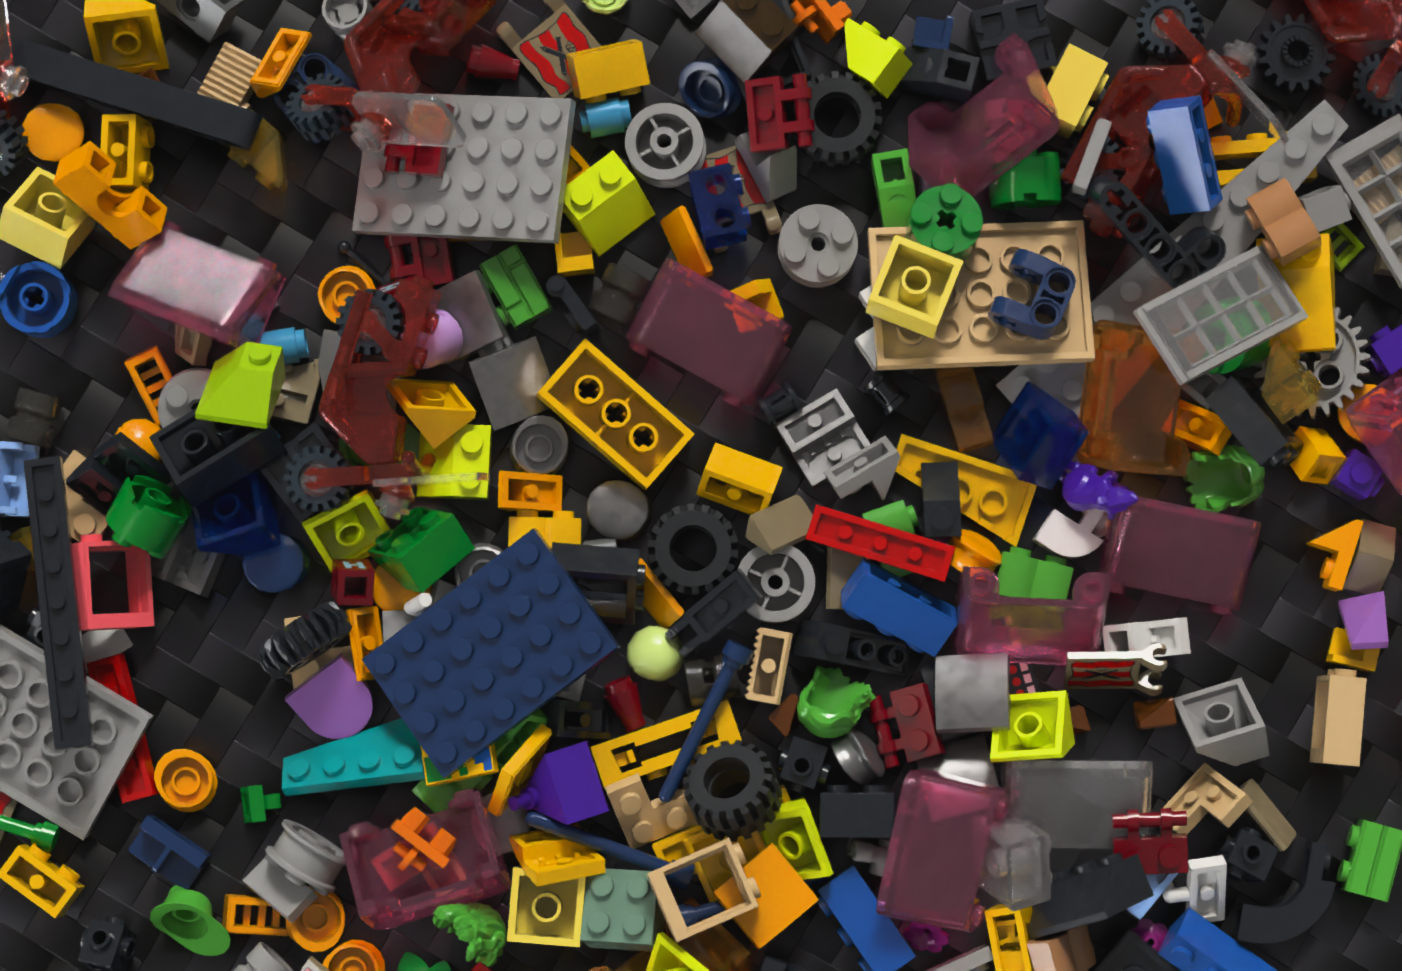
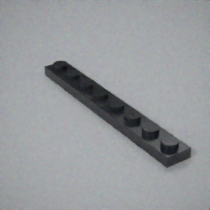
(58, 603)

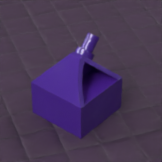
(565, 786)

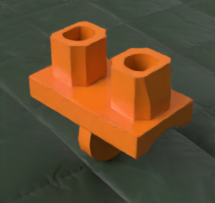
(821, 17)
(436, 849)

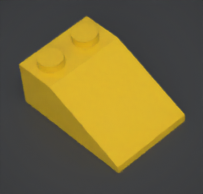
(1313, 284)

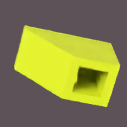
(874, 58)

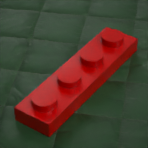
(880, 543)
(138, 776)

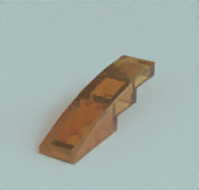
(964, 407)

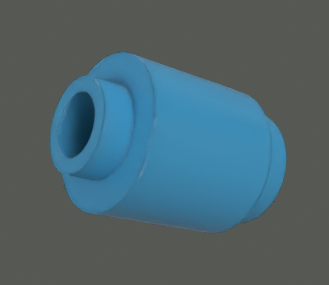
(606, 117)
(292, 340)

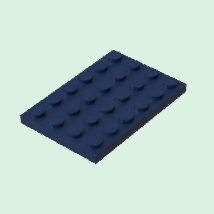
(490, 653)

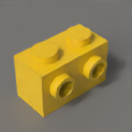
(608, 70)
(128, 143)
(738, 480)
(41, 880)

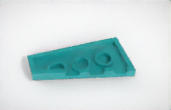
(362, 760)

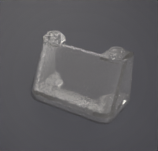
(1077, 797)

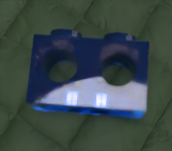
(712, 207)

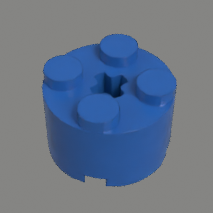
(42, 280)

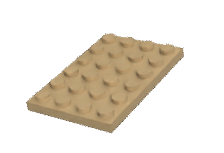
(965, 331)

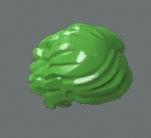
(1224, 479)
(831, 703)
(477, 925)

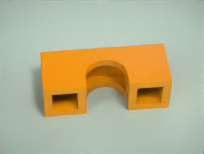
(128, 216)

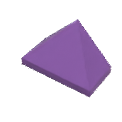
(1365, 621)

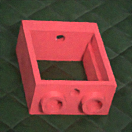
(138, 586)

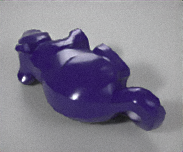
(1088, 491)

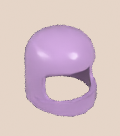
(445, 342)

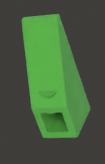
(893, 186)

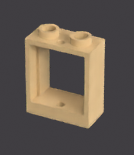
(1338, 718)
(747, 888)

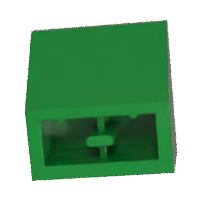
(421, 548)

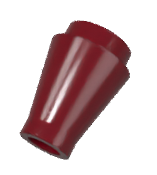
(491, 64)
(625, 702)

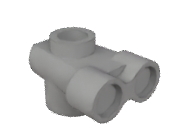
(869, 852)

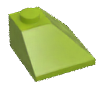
(244, 386)

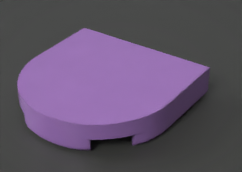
(333, 700)

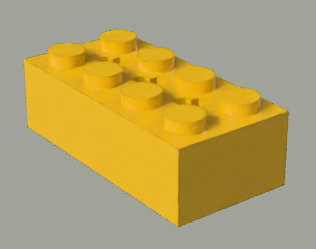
(614, 390)

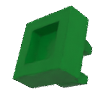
(256, 803)

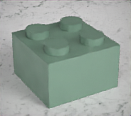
(620, 911)

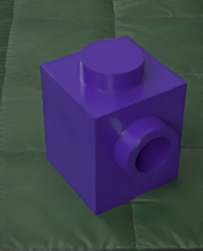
(1385, 351)
(1358, 476)

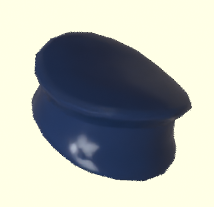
(709, 88)
(279, 566)

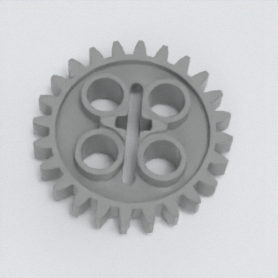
(1345, 359)

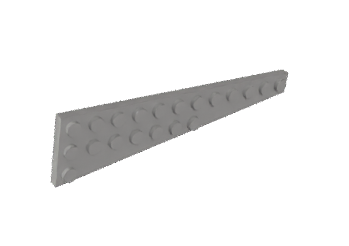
(1140, 284)

